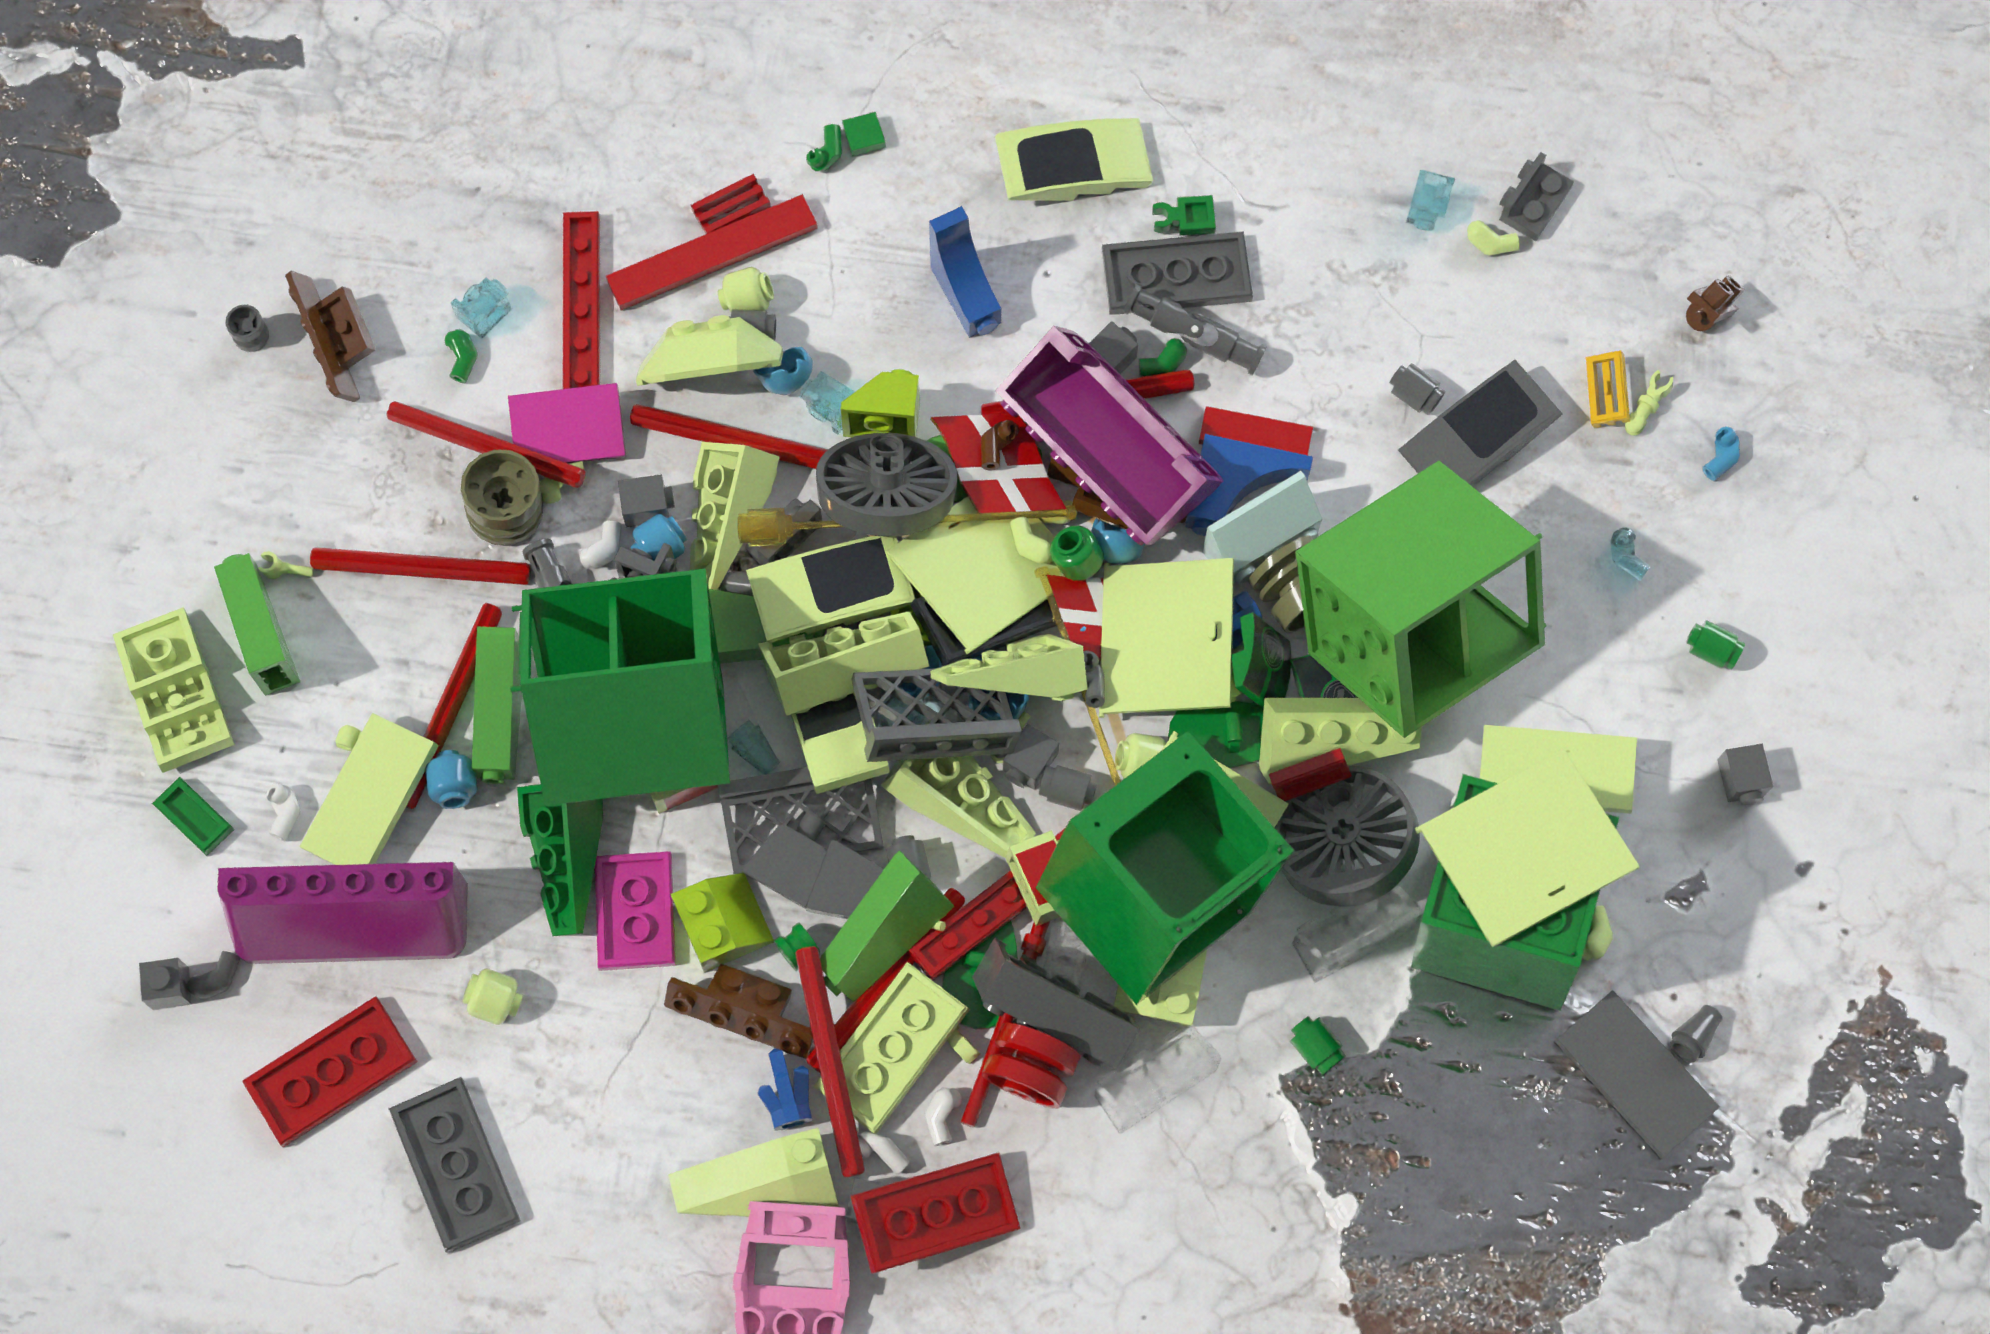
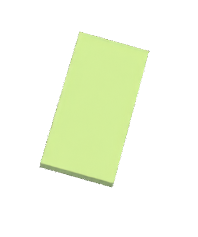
(1602, 760)
(369, 794)
(896, 1044)

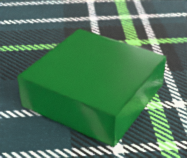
(863, 133)

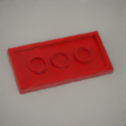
(329, 1071)
(935, 1212)

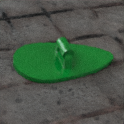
(1225, 733)
(960, 984)

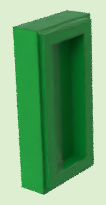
(193, 816)

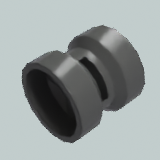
(244, 320)

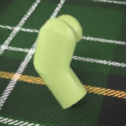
(1488, 241)
(1600, 936)

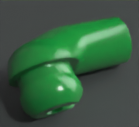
(828, 154)
(465, 353)
(1166, 362)

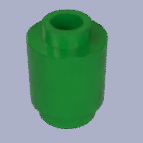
(1715, 645)
(1317, 1044)

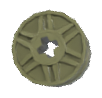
(497, 479)
(1280, 579)

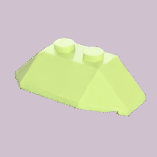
(708, 349)

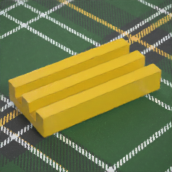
(1611, 416)

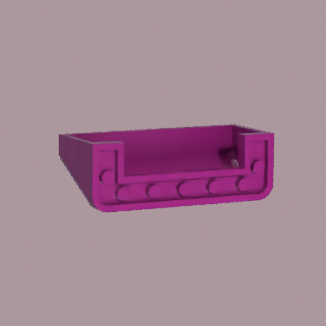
(1107, 435)
(345, 912)

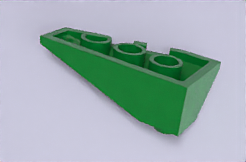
(565, 853)

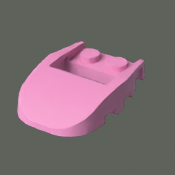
(788, 1308)

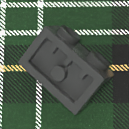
(1535, 197)
(800, 513)
(640, 563)

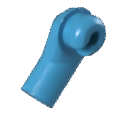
(1726, 452)

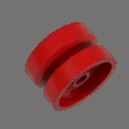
(1031, 1065)

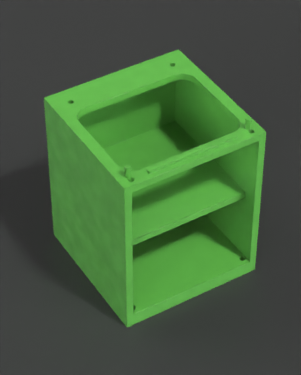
(1402, 603)

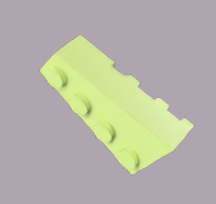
(822, 667)
(1313, 726)

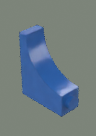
(961, 273)
(1243, 470)

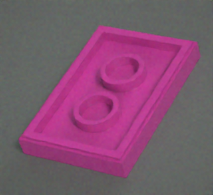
(570, 423)
(634, 911)

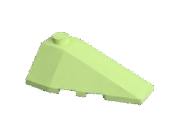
(960, 798)

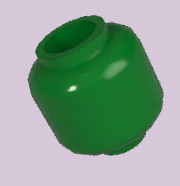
(1076, 553)

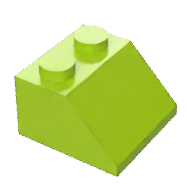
(883, 405)
(722, 919)

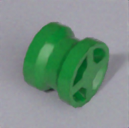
(796, 940)

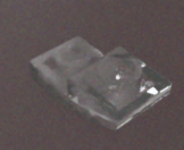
(1065, 953)

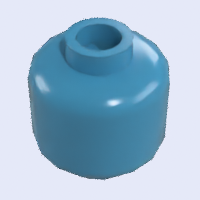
(655, 532)
(451, 779)

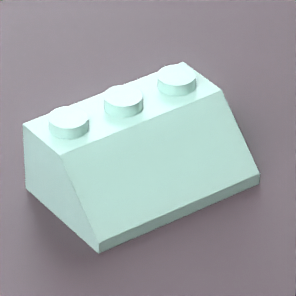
(1264, 526)

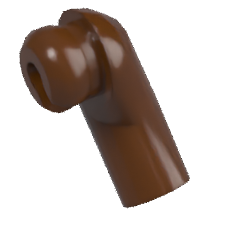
(994, 441)

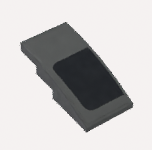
(1484, 426)

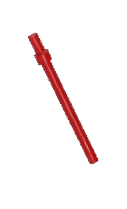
(1032, 946)

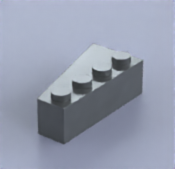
(1053, 1006)

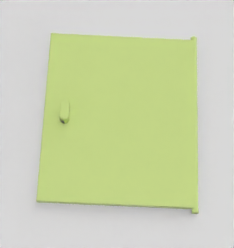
(973, 574)
(1162, 636)
(1525, 843)

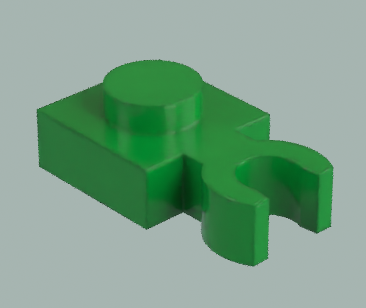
(1192, 215)

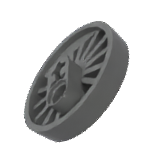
(876, 471)
(1328, 846)

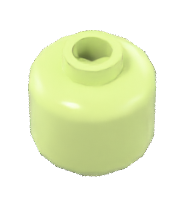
(746, 290)
(1136, 751)
(492, 996)

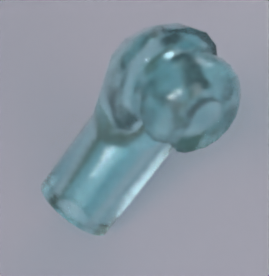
(1624, 553)

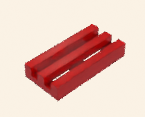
(730, 205)
(1310, 775)

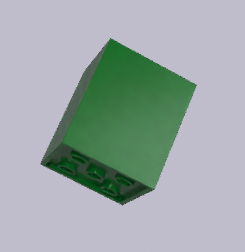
(623, 686)
(1162, 867)
(1529, 966)

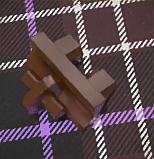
(1713, 303)

